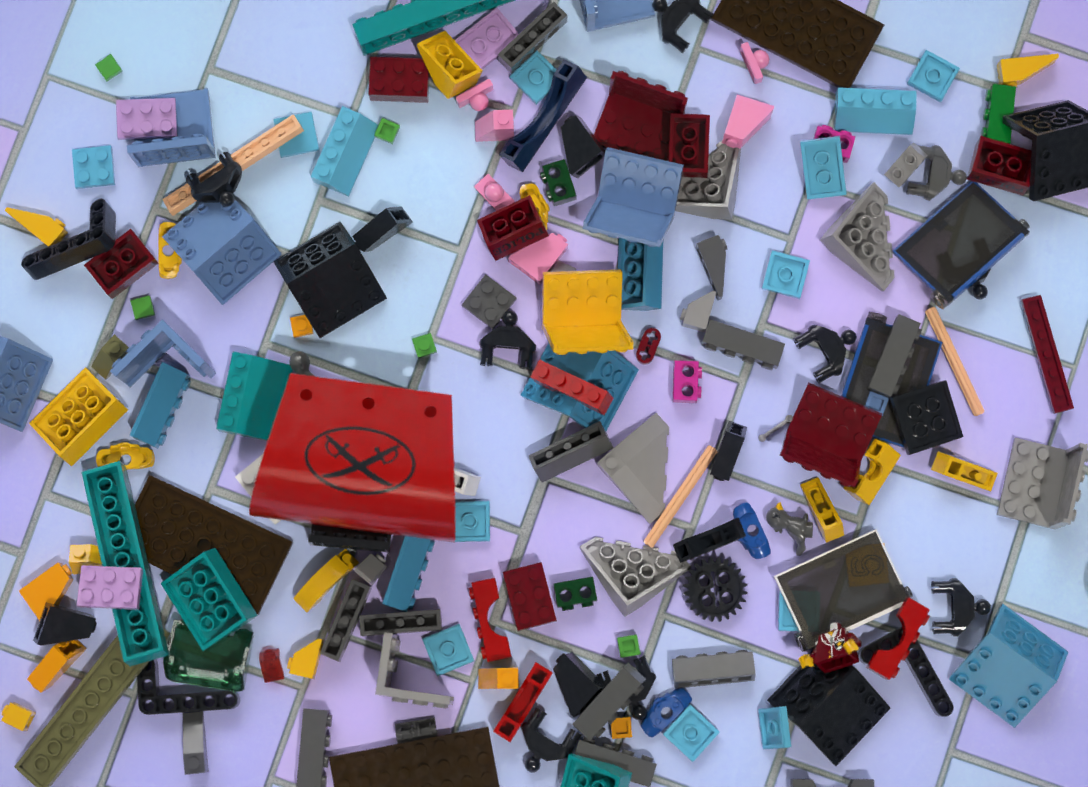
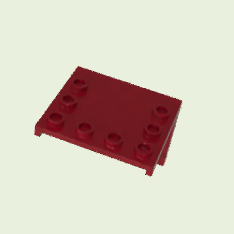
(638, 116)
(829, 435)

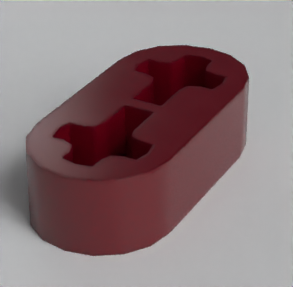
(652, 348)

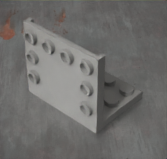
(1042, 483)
(389, 665)

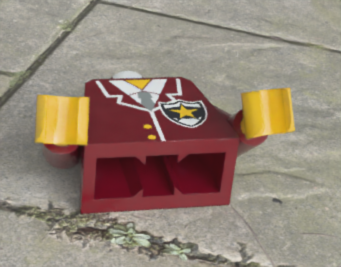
(833, 650)

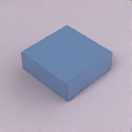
(876, 402)

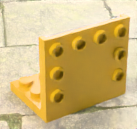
(584, 311)

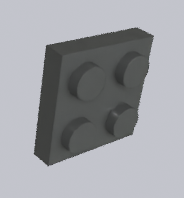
(489, 301)

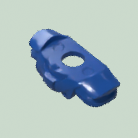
(756, 545)
(654, 723)

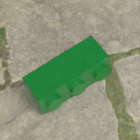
(1000, 103)

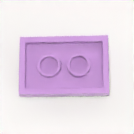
(487, 38)
(146, 118)
(109, 587)

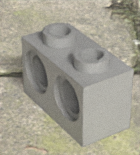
(906, 164)

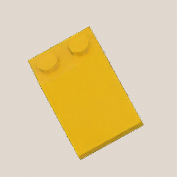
(448, 64)

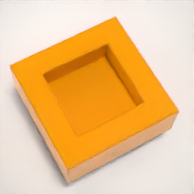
(301, 326)
(621, 728)

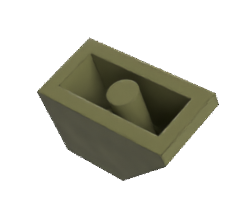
(108, 355)

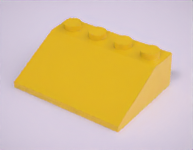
(78, 417)

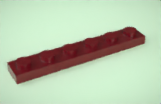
(1047, 354)

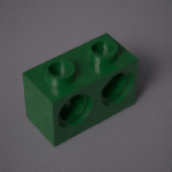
(562, 182)
(574, 588)

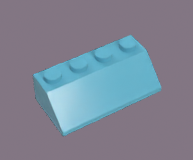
(875, 111)
(344, 151)

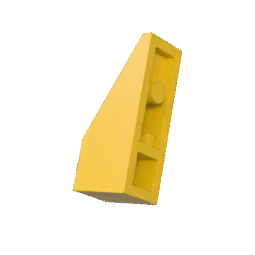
(1018, 70)
(41, 226)
(964, 471)
(822, 510)
(83, 555)

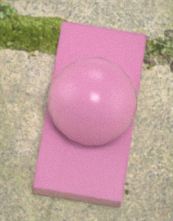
(754, 61)
(476, 96)
(493, 193)

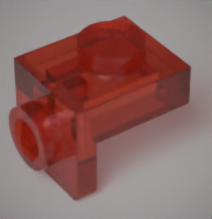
(271, 665)

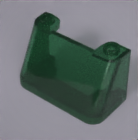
(217, 667)

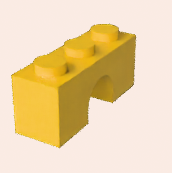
(882, 460)

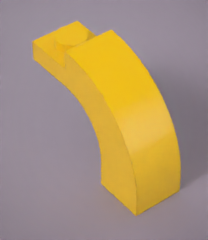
(325, 579)

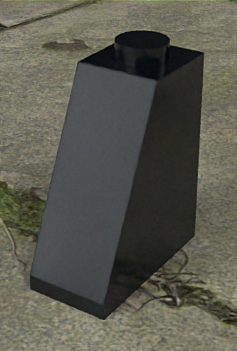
(580, 146)
(381, 228)
(728, 451)
(63, 625)
(577, 683)

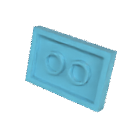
(823, 167)

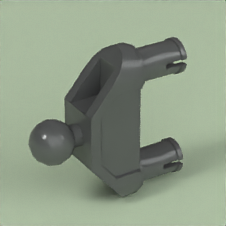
(939, 174)

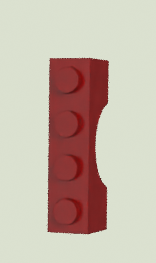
(572, 386)
(485, 594)
(911, 616)
(523, 702)

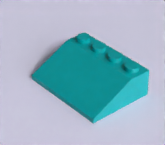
(252, 396)
(208, 599)
(593, 773)

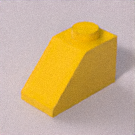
(306, 660)

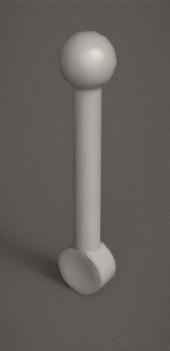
(762, 437)

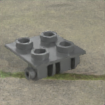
(415, 730)

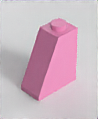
(745, 121)
(495, 126)
(539, 256)

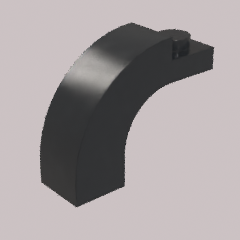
(709, 540)

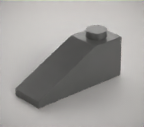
(713, 258)
(194, 743)

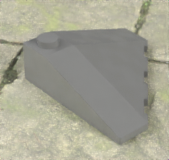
(714, 195)
(861, 238)
(639, 467)
(631, 573)

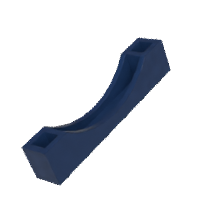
(564, 87)

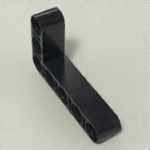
(78, 248)
(914, 665)
(179, 699)

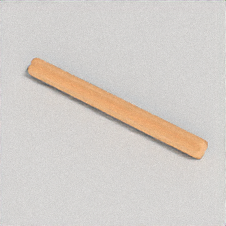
(954, 361)
(680, 496)

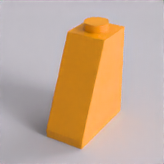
(47, 587)
(55, 664)
(498, 678)

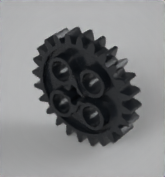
(732, 586)

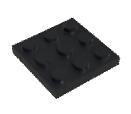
(926, 417)

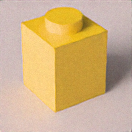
(18, 716)

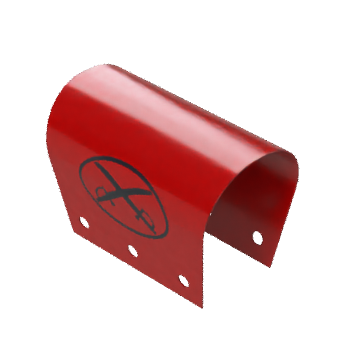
(360, 459)

